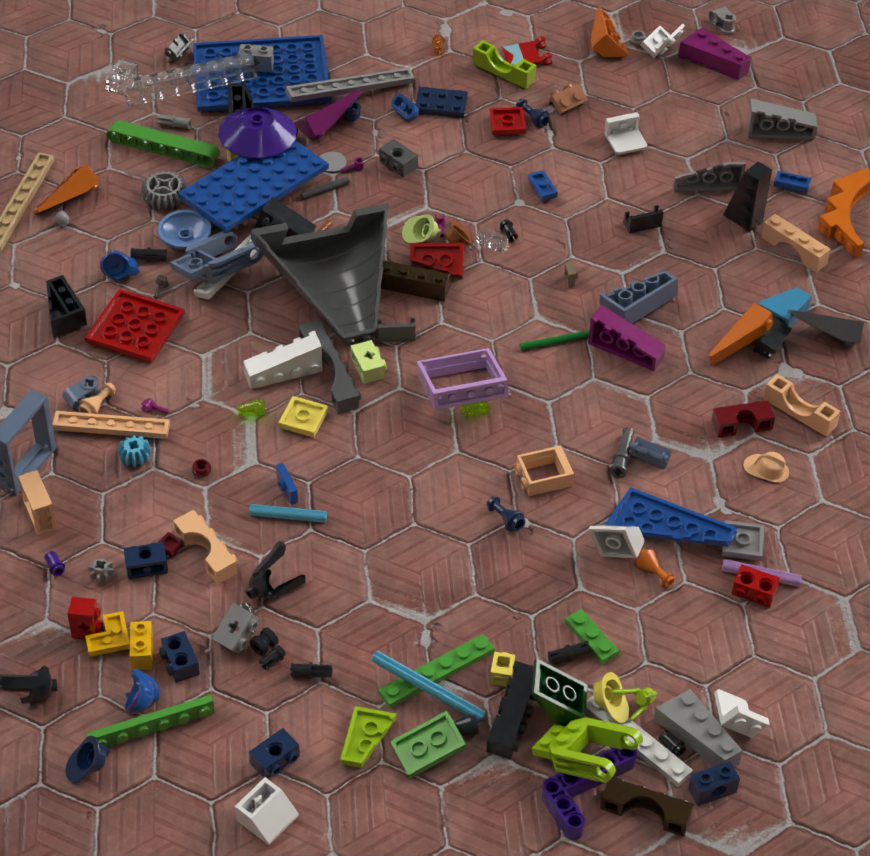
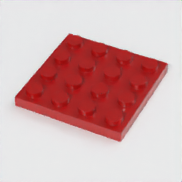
(135, 325)

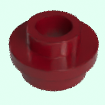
(201, 468)

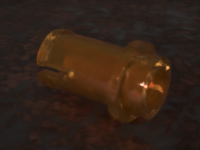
(438, 42)

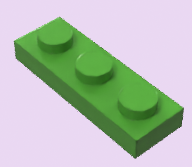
(587, 630)

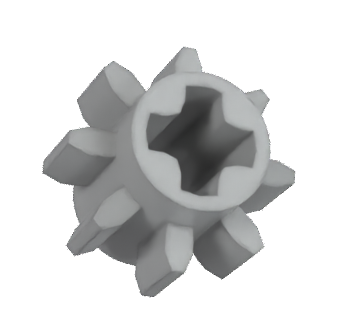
(101, 570)

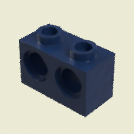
(182, 655)

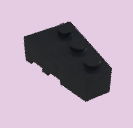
(278, 213)
(64, 307)

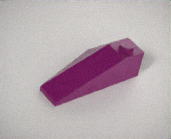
(322, 120)

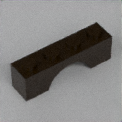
(622, 796)

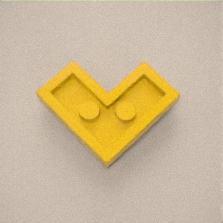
(112, 640)

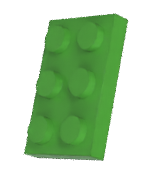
(428, 744)

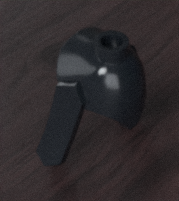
(259, 581)
(38, 682)

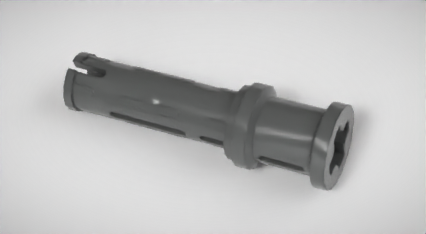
(621, 458)

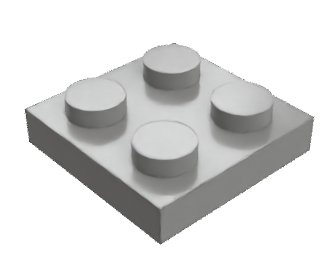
(747, 542)

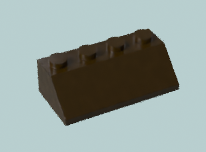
(416, 281)

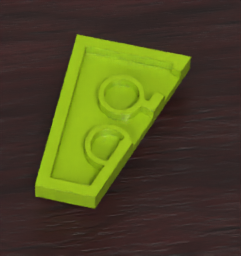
(364, 735)

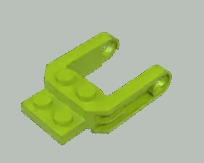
(565, 744)

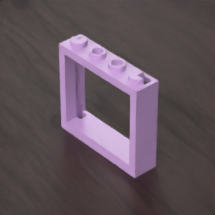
(465, 393)

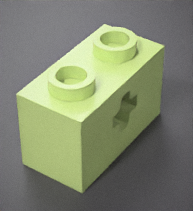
(368, 361)

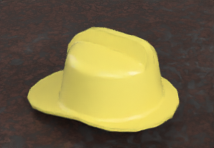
(614, 703)

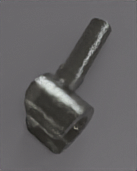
(163, 283)

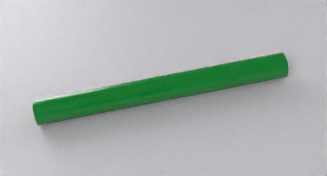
(554, 340)

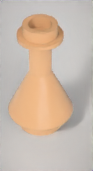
(93, 404)

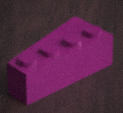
(715, 54)
(624, 339)

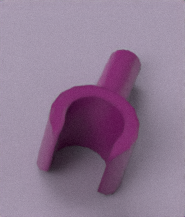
(358, 165)
(441, 223)
(149, 404)

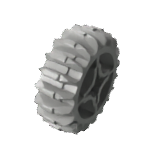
(162, 190)

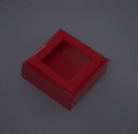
(172, 544)

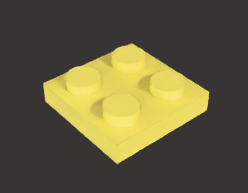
(303, 416)

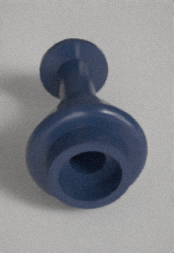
(539, 116)
(512, 519)

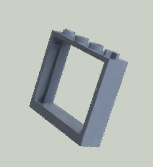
(33, 407)

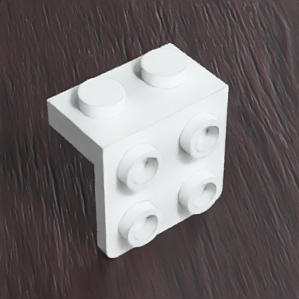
(659, 39)
(624, 133)
(737, 716)

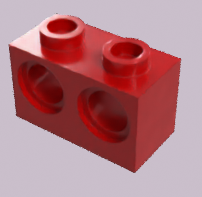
(755, 586)

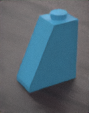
(790, 300)

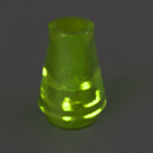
(252, 408)
(475, 409)

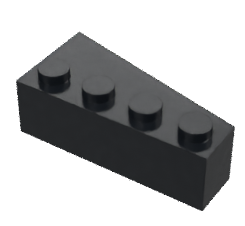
(750, 197)

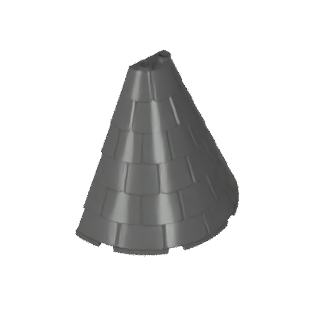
(334, 269)

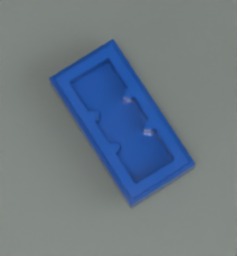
(792, 182)
(286, 484)

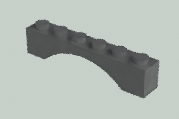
(343, 393)

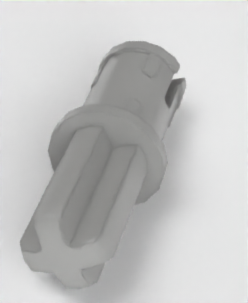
(174, 121)

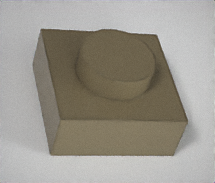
(570, 274)

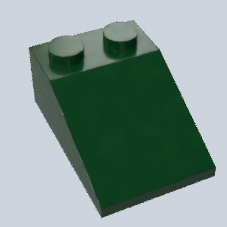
(558, 693)

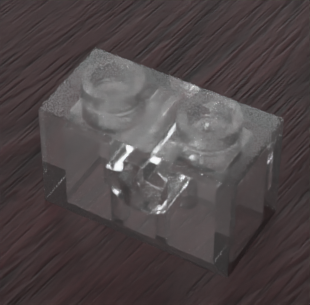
(120, 71)

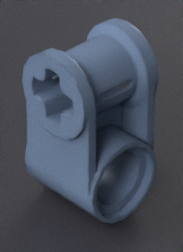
(80, 390)

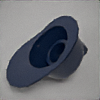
(86, 758)

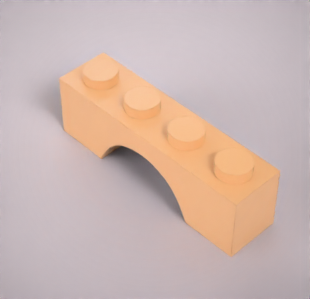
(812, 252)
(782, 395)
(194, 531)

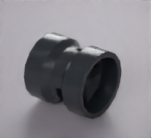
(264, 641)

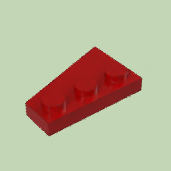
(439, 256)

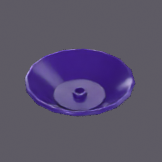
(257, 133)

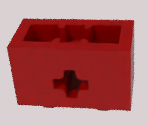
(84, 617)

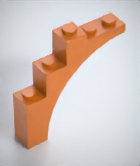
(837, 220)

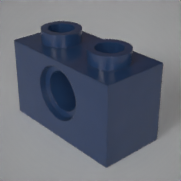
(145, 560)
(278, 744)
(714, 783)

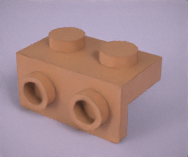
(568, 98)

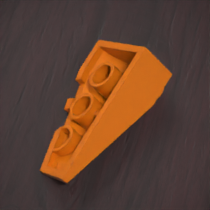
(605, 38)
(76, 183)
(746, 330)

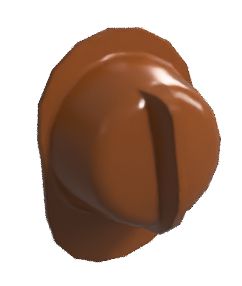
(458, 234)

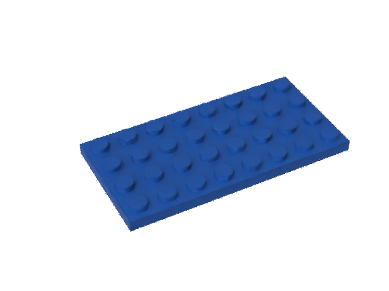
(248, 184)

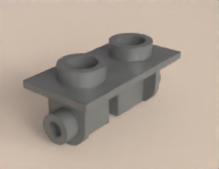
(175, 52)

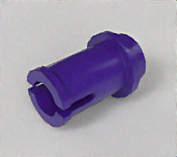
(56, 567)

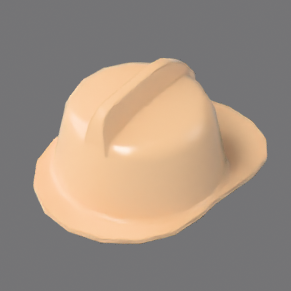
(768, 466)

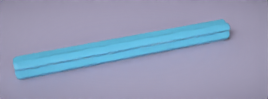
(427, 685)

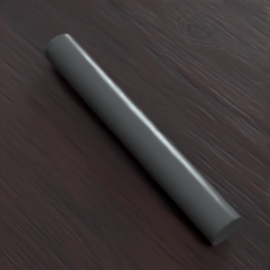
(324, 188)

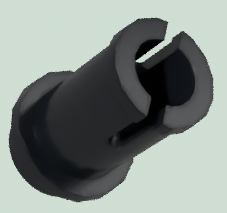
(507, 227)
(276, 654)
(677, 747)

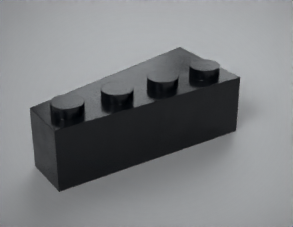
(513, 713)

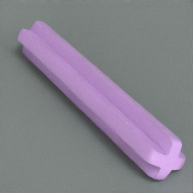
(785, 577)

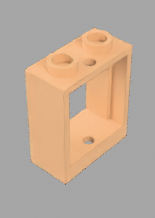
(540, 458)
(37, 502)

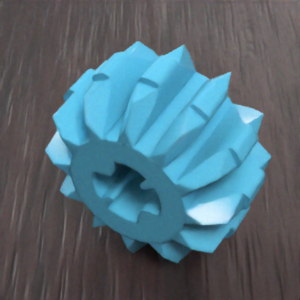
(134, 451)

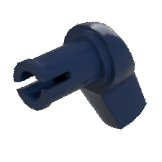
(353, 111)

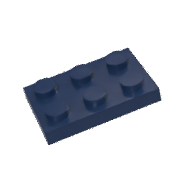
(441, 102)

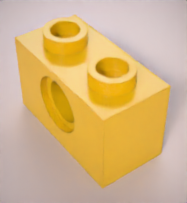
(141, 645)

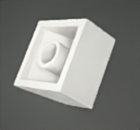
(617, 540)

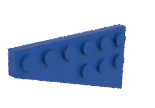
(669, 521)

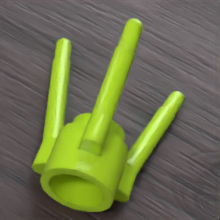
(642, 697)

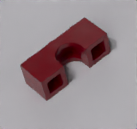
(756, 414)

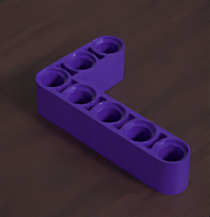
(565, 792)

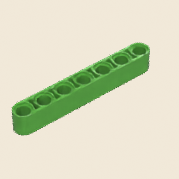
(163, 143)

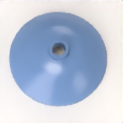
(183, 228)

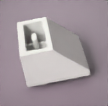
(266, 811)

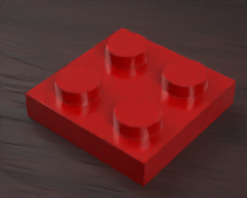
(507, 121)

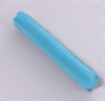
(287, 513)

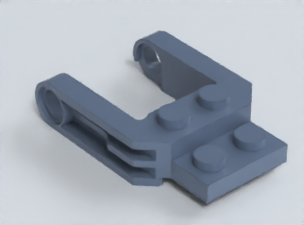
(201, 260)

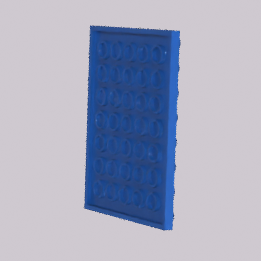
(295, 63)

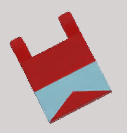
(528, 52)

